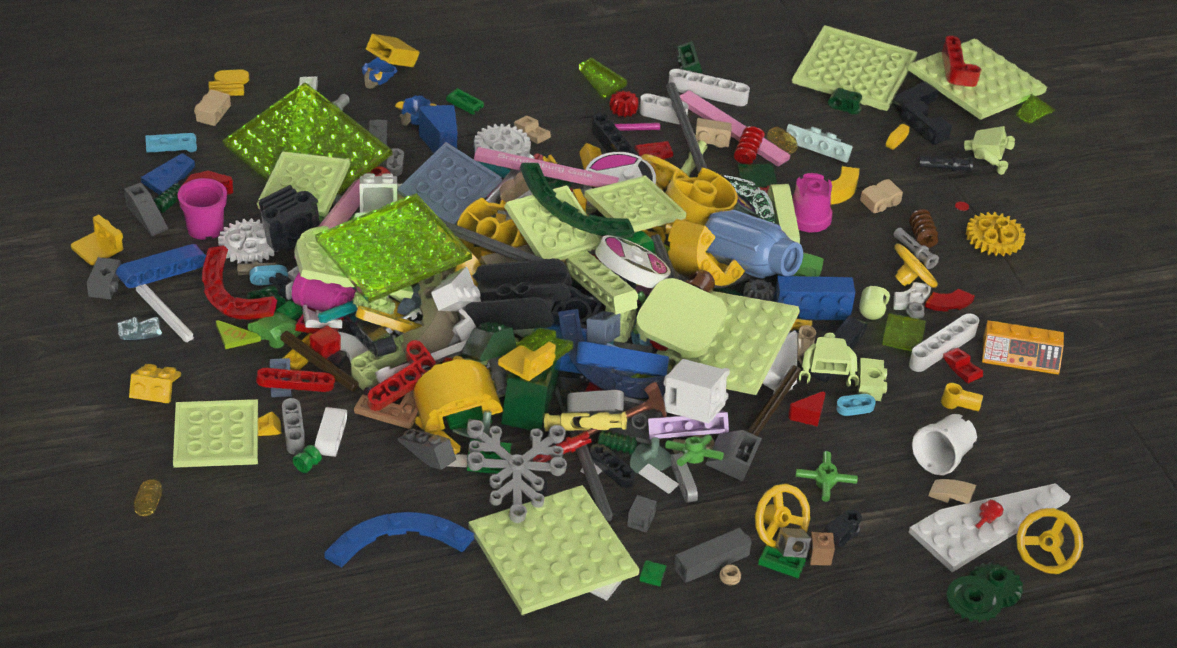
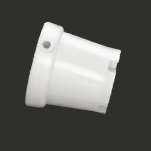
(943, 444)

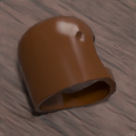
(702, 279)

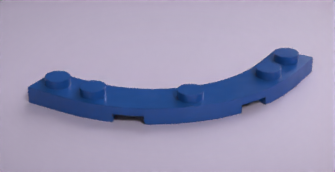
(393, 524)

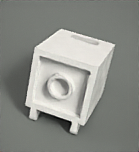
(377, 191)
(695, 390)

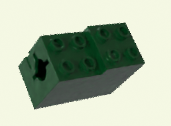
(529, 400)

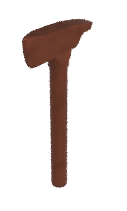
(654, 402)

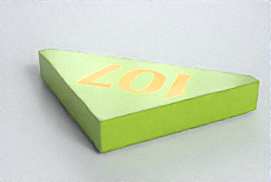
(234, 336)

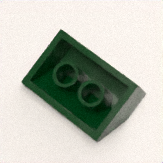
(489, 341)

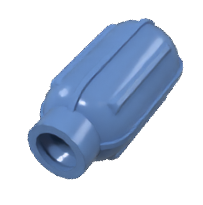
(754, 243)

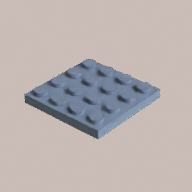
(450, 182)

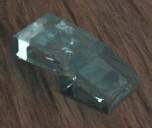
(135, 330)

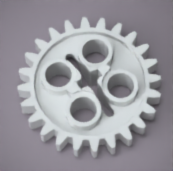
(503, 139)
(245, 242)

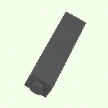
(712, 555)

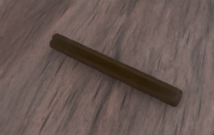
(320, 361)
(774, 401)

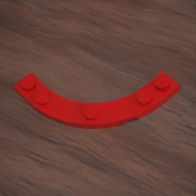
(222, 300)

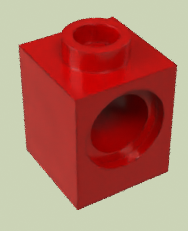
(325, 341)

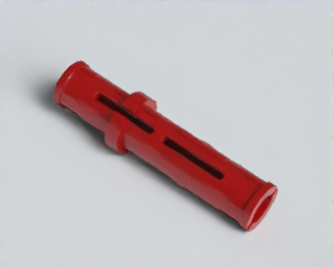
(568, 445)

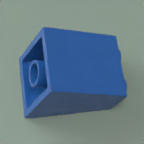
(438, 126)

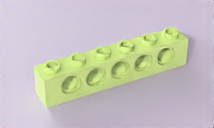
(602, 282)

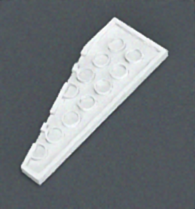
(952, 531)

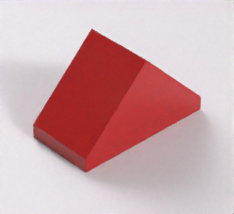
(807, 409)

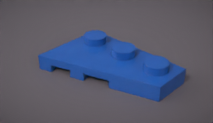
(168, 173)

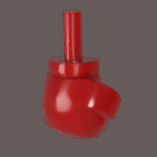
(989, 512)

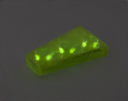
(602, 78)

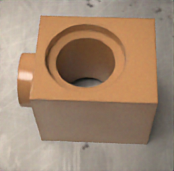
(821, 548)

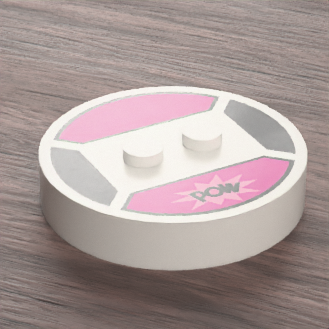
(621, 165)
(632, 261)

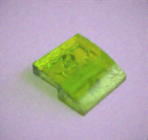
(903, 332)
(541, 337)

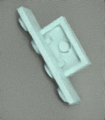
(825, 144)

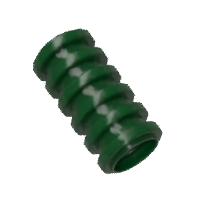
(167, 198)
(617, 441)

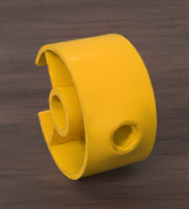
(702, 195)
(479, 220)

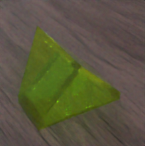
(1034, 109)

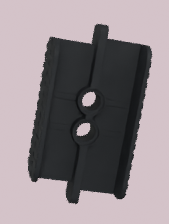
(520, 293)

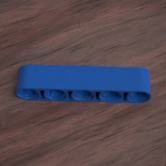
(161, 266)
(621, 359)

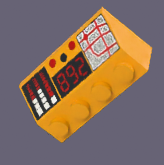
(1022, 347)

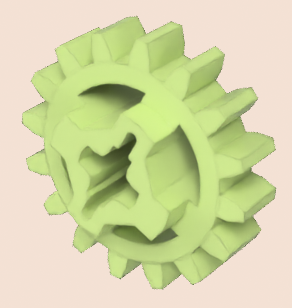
(383, 304)

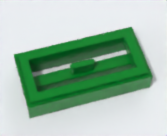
(464, 101)
(781, 562)

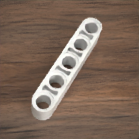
(710, 87)
(943, 341)

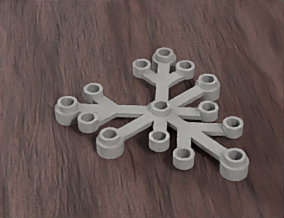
(492, 443)

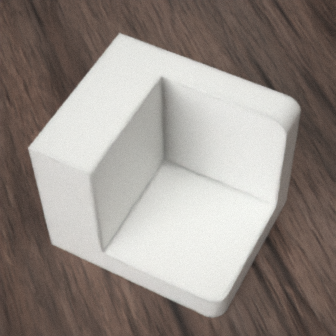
(464, 327)

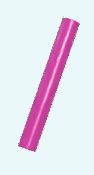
(639, 126)

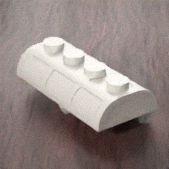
(784, 360)

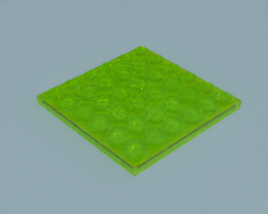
(393, 247)

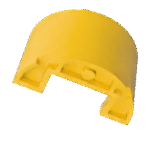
(688, 253)
(453, 389)

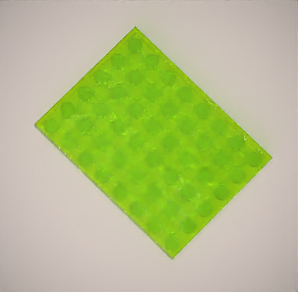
(307, 125)

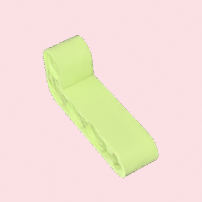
(785, 214)
(366, 364)

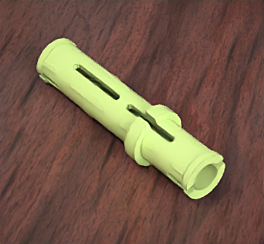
(689, 164)

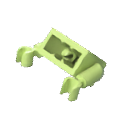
(990, 145)
(832, 357)

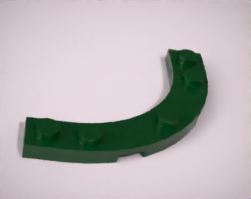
(567, 213)

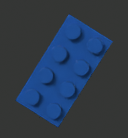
(817, 296)

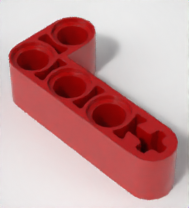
(955, 69)
(398, 379)

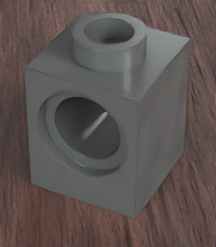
(641, 513)

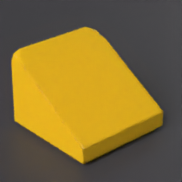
(269, 425)

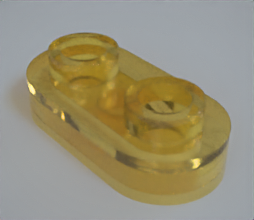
(784, 140)
(150, 493)

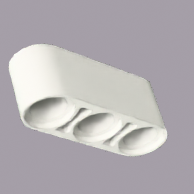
(659, 108)
(331, 431)

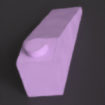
(681, 426)

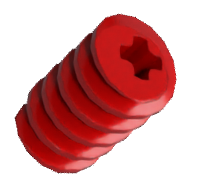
(749, 145)

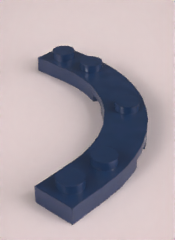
(600, 376)

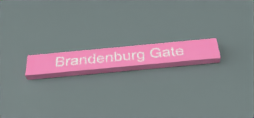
(549, 169)

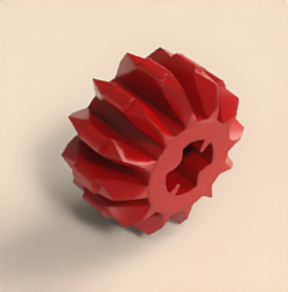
(623, 103)

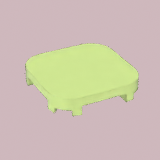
(681, 317)

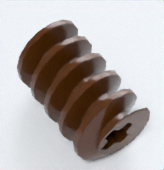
(923, 228)

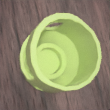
(872, 303)

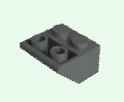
(738, 452)

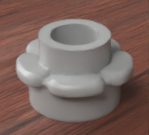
(915, 310)

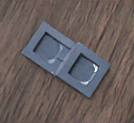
(280, 364)

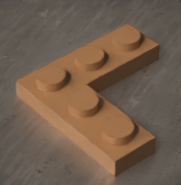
(400, 415)

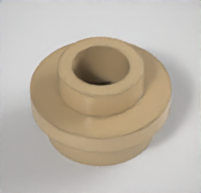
(730, 575)

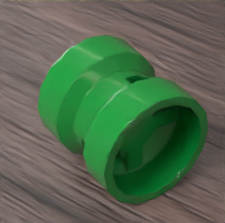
(306, 459)

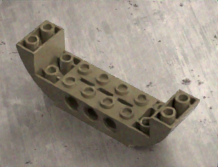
(436, 325)

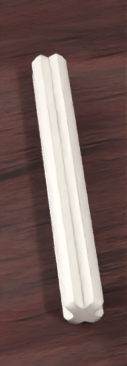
(170, 318)

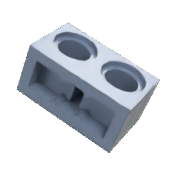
(603, 327)

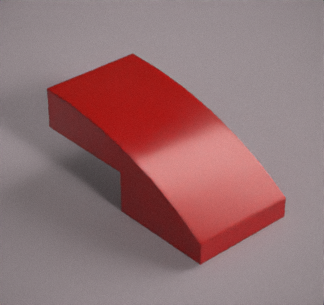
(961, 365)

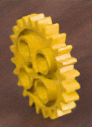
(995, 234)

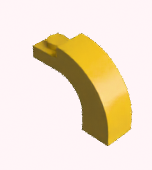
(845, 185)

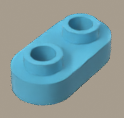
(261, 274)
(855, 404)

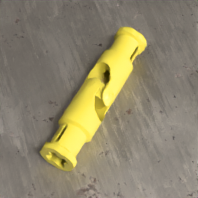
(598, 421)

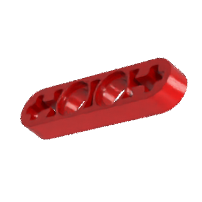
(295, 379)

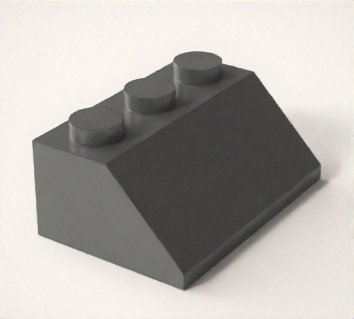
(637, 425)

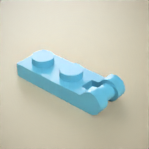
(171, 142)

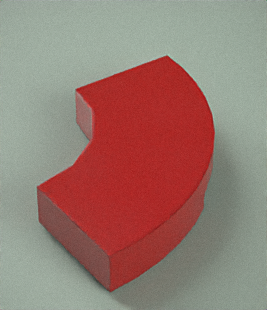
(954, 300)

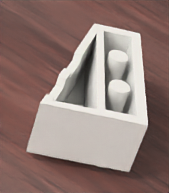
(456, 291)

